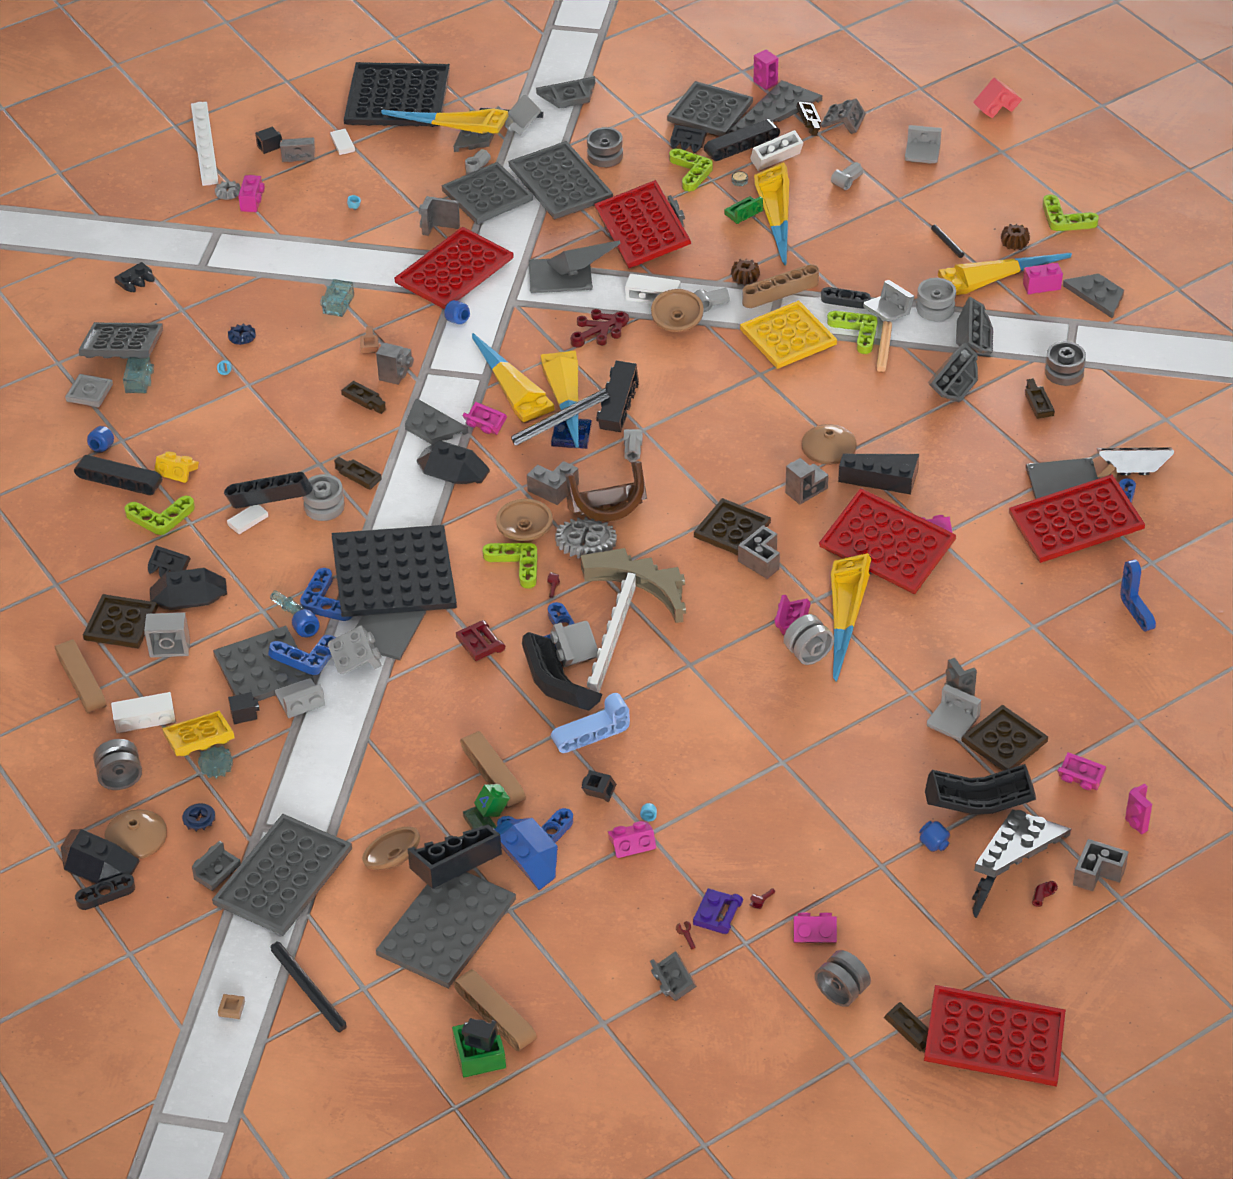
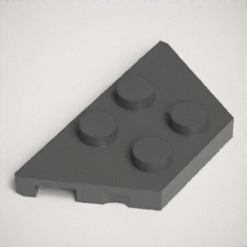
(568, 93)
(472, 140)
(1097, 292)
(431, 423)

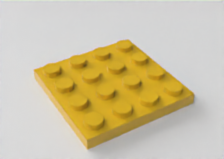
(788, 334)

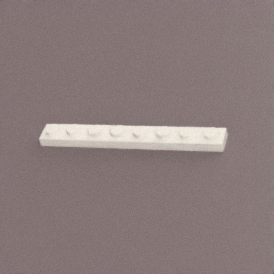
(204, 143)
(613, 631)

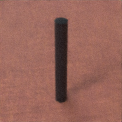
(947, 241)

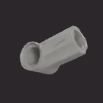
(477, 162)
(846, 177)
(713, 297)
(633, 442)

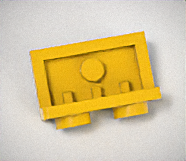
(174, 466)

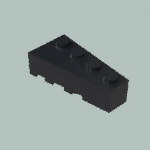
(621, 389)
(880, 471)
(455, 855)

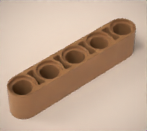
(780, 286)
(80, 676)
(492, 767)
(494, 1007)

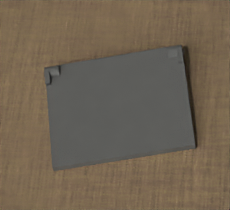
(546, 279)
(1059, 475)
(392, 631)

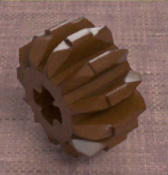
(1015, 237)
(745, 272)

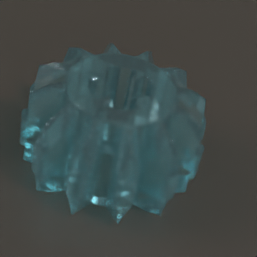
(215, 761)

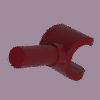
(554, 580)
(758, 901)
(686, 933)

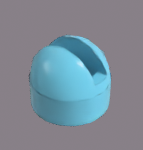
(350, 202)
(221, 367)
(648, 812)

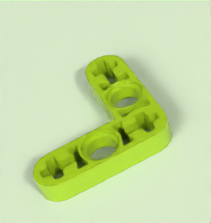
(700, 165)
(1084, 220)
(864, 323)
(136, 512)
(519, 556)

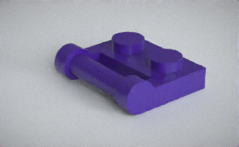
(711, 908)

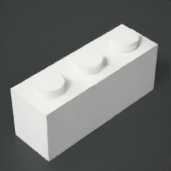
(776, 150)
(647, 288)
(143, 712)

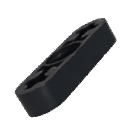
(855, 300)
(89, 892)

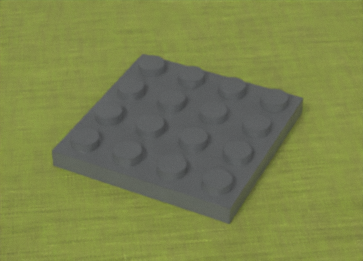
(710, 108)
(487, 192)
(121, 340)
(252, 670)

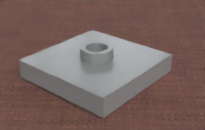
(89, 390)

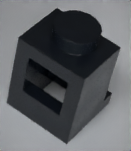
(598, 785)
(480, 1034)

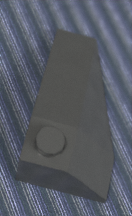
(573, 260)

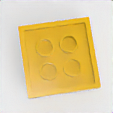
(198, 733)

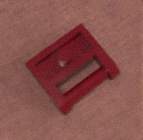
(476, 644)

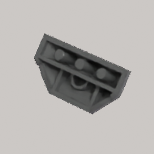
(975, 327)
(956, 374)

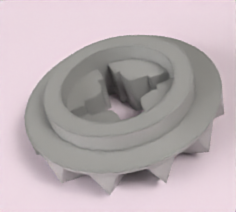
(222, 193)

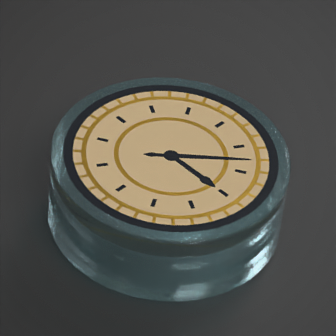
(739, 178)

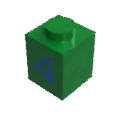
(491, 800)

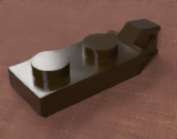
(809, 117)
(364, 397)
(1038, 400)
(357, 472)
(908, 1026)

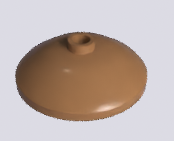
(676, 304)
(828, 443)
(524, 519)
(137, 832)
(391, 848)

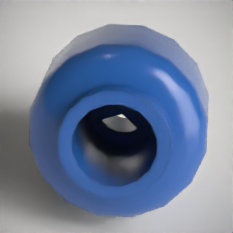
(457, 312)
(100, 439)
(305, 623)
(934, 836)

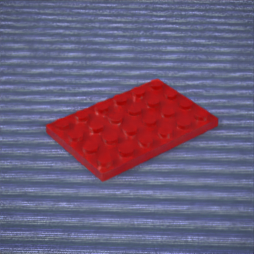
(642, 224)
(454, 267)
(1076, 518)
(899, 542)
(995, 1035)

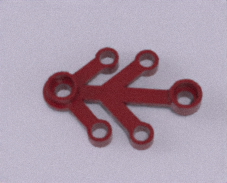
(618, 319)

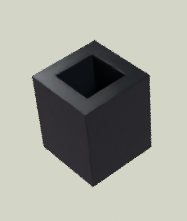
(268, 140)
(243, 708)

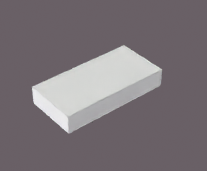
(342, 141)
(247, 518)

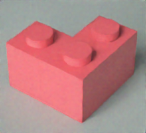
(995, 96)

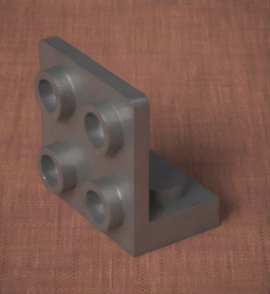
(849, 112)
(297, 149)

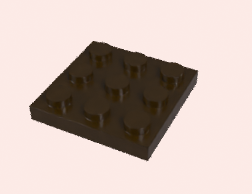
(730, 525)
(119, 621)
(1005, 738)

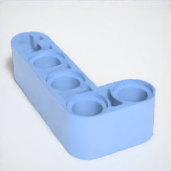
(593, 727)

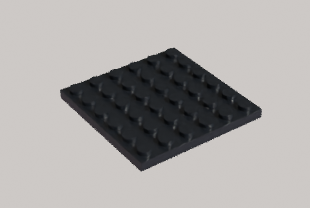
(395, 88)
(393, 570)

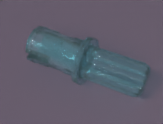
(286, 603)

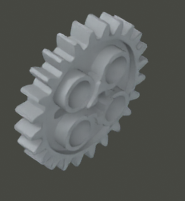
(573, 535)

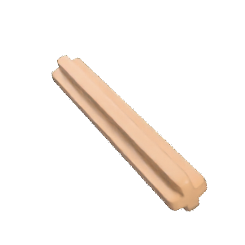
(884, 346)

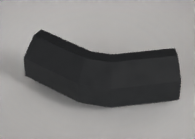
(549, 674)
(980, 794)

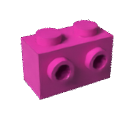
(765, 69)
(251, 193)
(1042, 278)

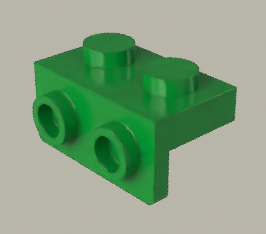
(744, 209)

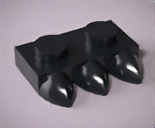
(688, 137)
(134, 276)
(167, 561)
(981, 894)

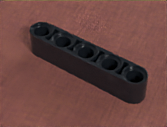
(741, 140)
(118, 475)
(268, 490)

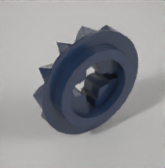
(246, 337)
(193, 812)

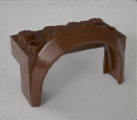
(592, 501)

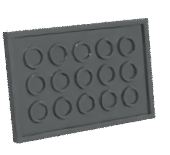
(560, 179)
(282, 874)
(446, 927)

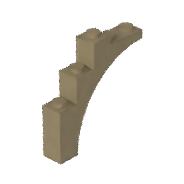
(615, 566)

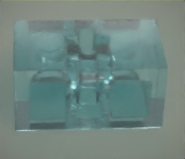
(337, 297)
(138, 375)

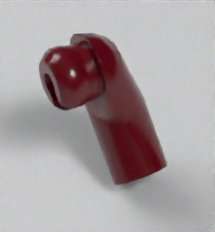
(1043, 890)

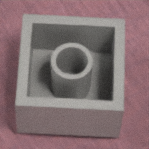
(167, 634)

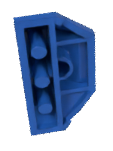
(530, 849)

